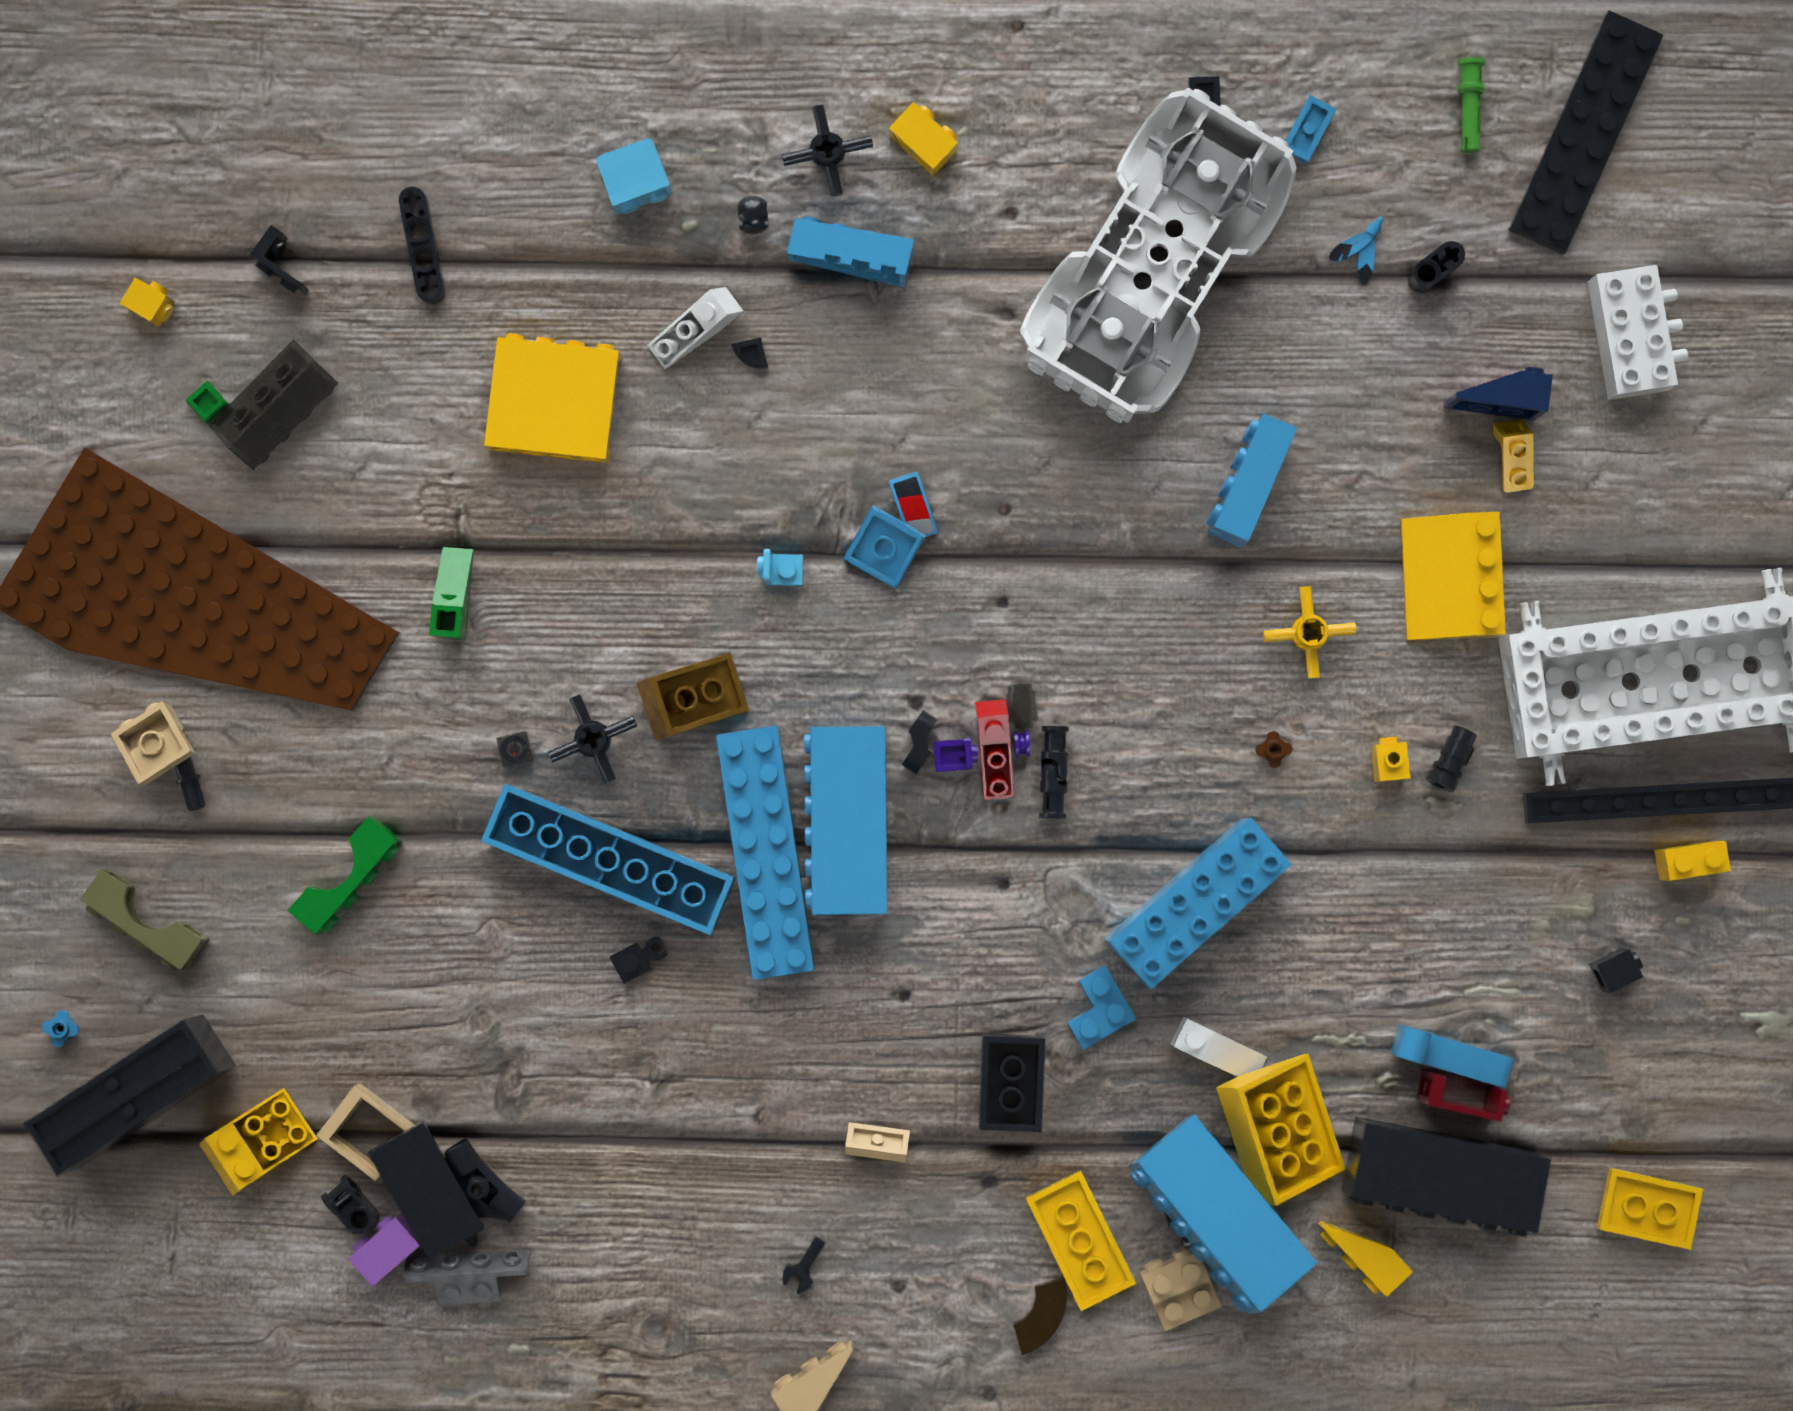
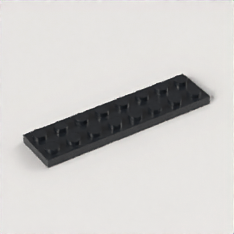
(1586, 132)

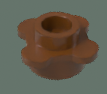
(1274, 740)

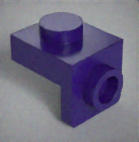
(955, 755)

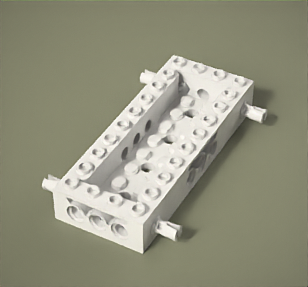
(1655, 653)

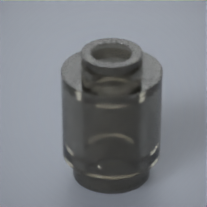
(1022, 706)

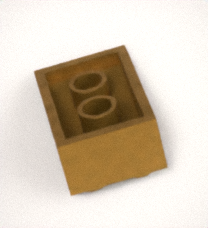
(692, 696)

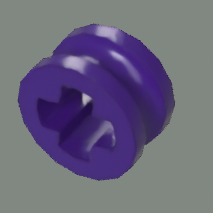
(1022, 743)

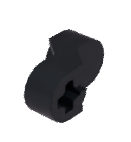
(920, 751)

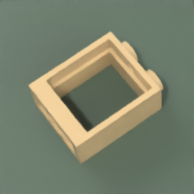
(342, 1114)

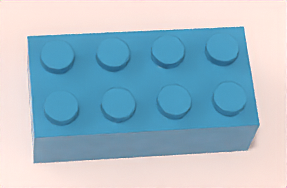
(1252, 480)

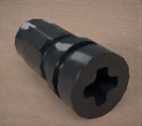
(1453, 757)

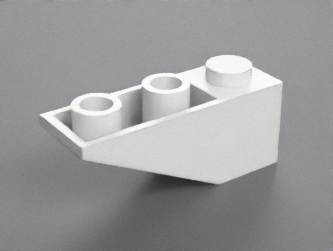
(695, 326)

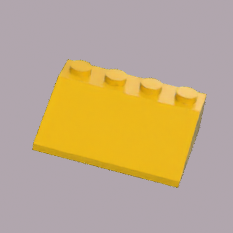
(1453, 576)
(1281, 1128)

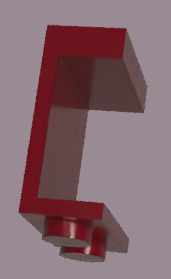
(1431, 1093)

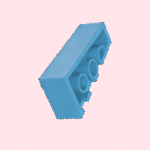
(851, 251)

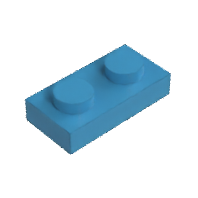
(1309, 128)

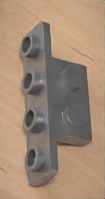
(467, 1276)

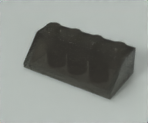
(273, 405)

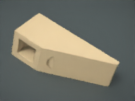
(811, 1385)

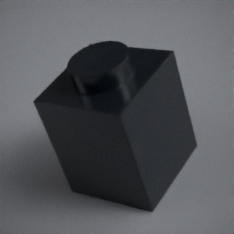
(1617, 970)

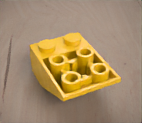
(257, 1141)

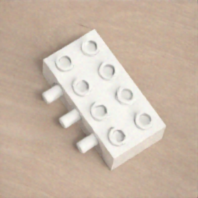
(1634, 332)

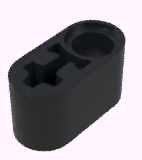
(1430, 264)

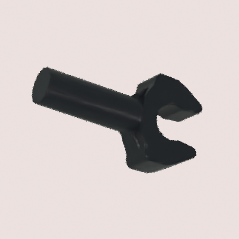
(804, 1265)

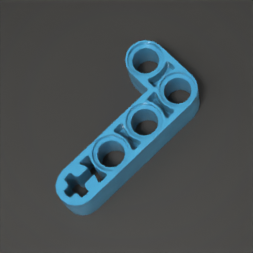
(1452, 1056)

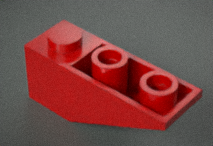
(995, 749)

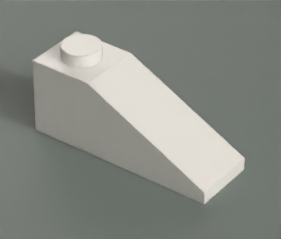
(1216, 1049)

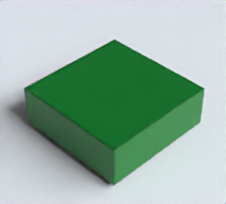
(207, 402)

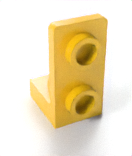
(1517, 454)

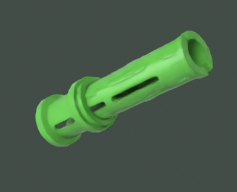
(1471, 91)

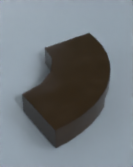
(1044, 1316)

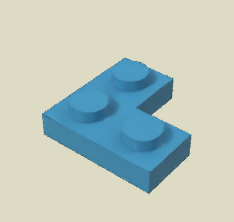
(1108, 1012)

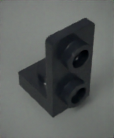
(270, 247)

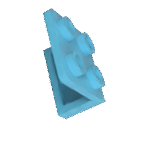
(634, 176)

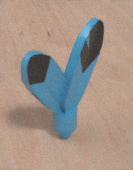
(1362, 243)

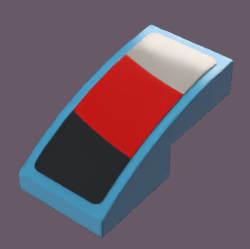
(913, 503)

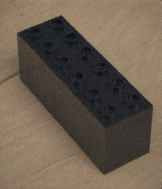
(129, 1094)
(1446, 1176)

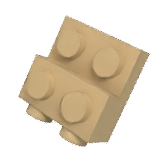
(152, 742)
(1179, 1288)

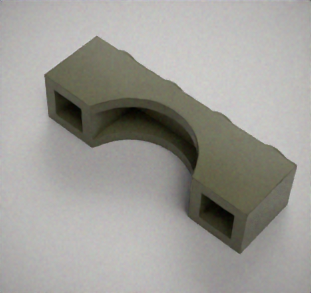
(113, 898)

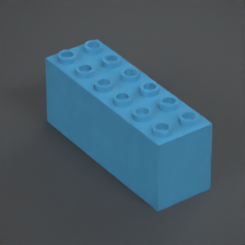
(846, 820)
(1198, 901)
(1221, 1216)

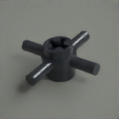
(825, 139)
(580, 745)

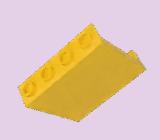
(552, 398)

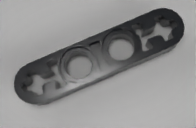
(422, 245)

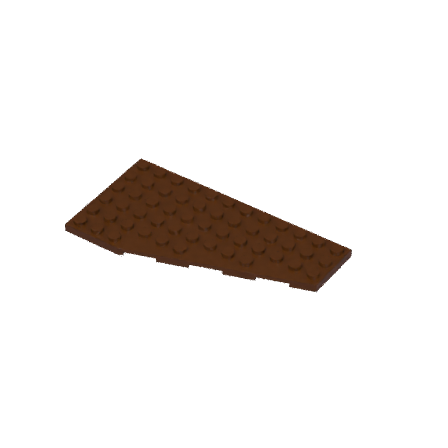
(167, 590)

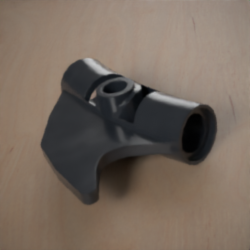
(482, 1186)

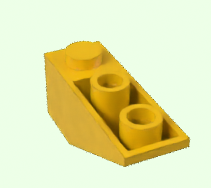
(1375, 1259)

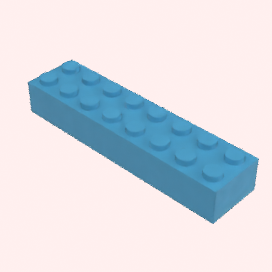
(765, 852)
(608, 859)

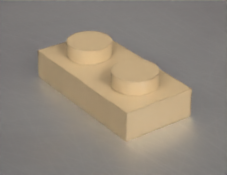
(877, 1142)

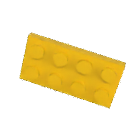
(1080, 1240)

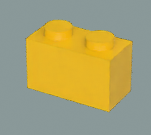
(924, 138)
(1692, 860)

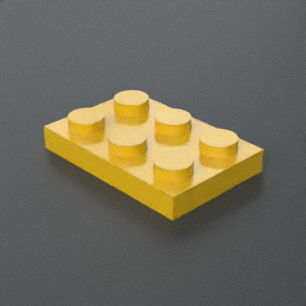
(1649, 1208)

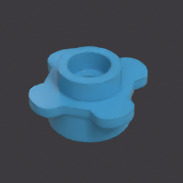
(70, 1028)

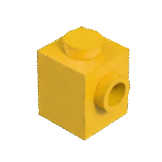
(148, 301)
(1390, 760)

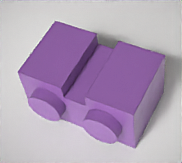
(385, 1250)

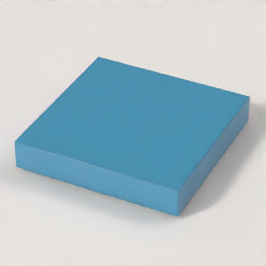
(884, 547)

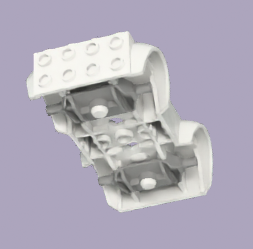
(1135, 344)

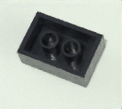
(1011, 1082)

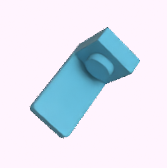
(780, 569)

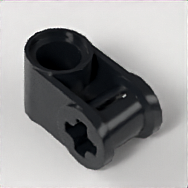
(349, 1204)

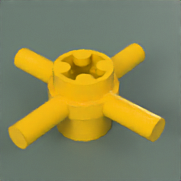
(1296, 632)

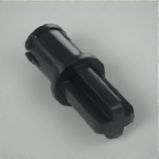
(190, 785)

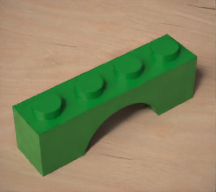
(371, 847)

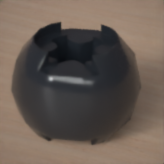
(752, 215)

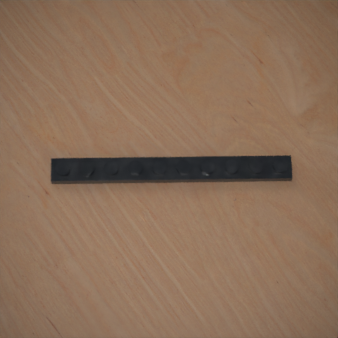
(1658, 800)

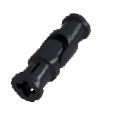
(1054, 777)

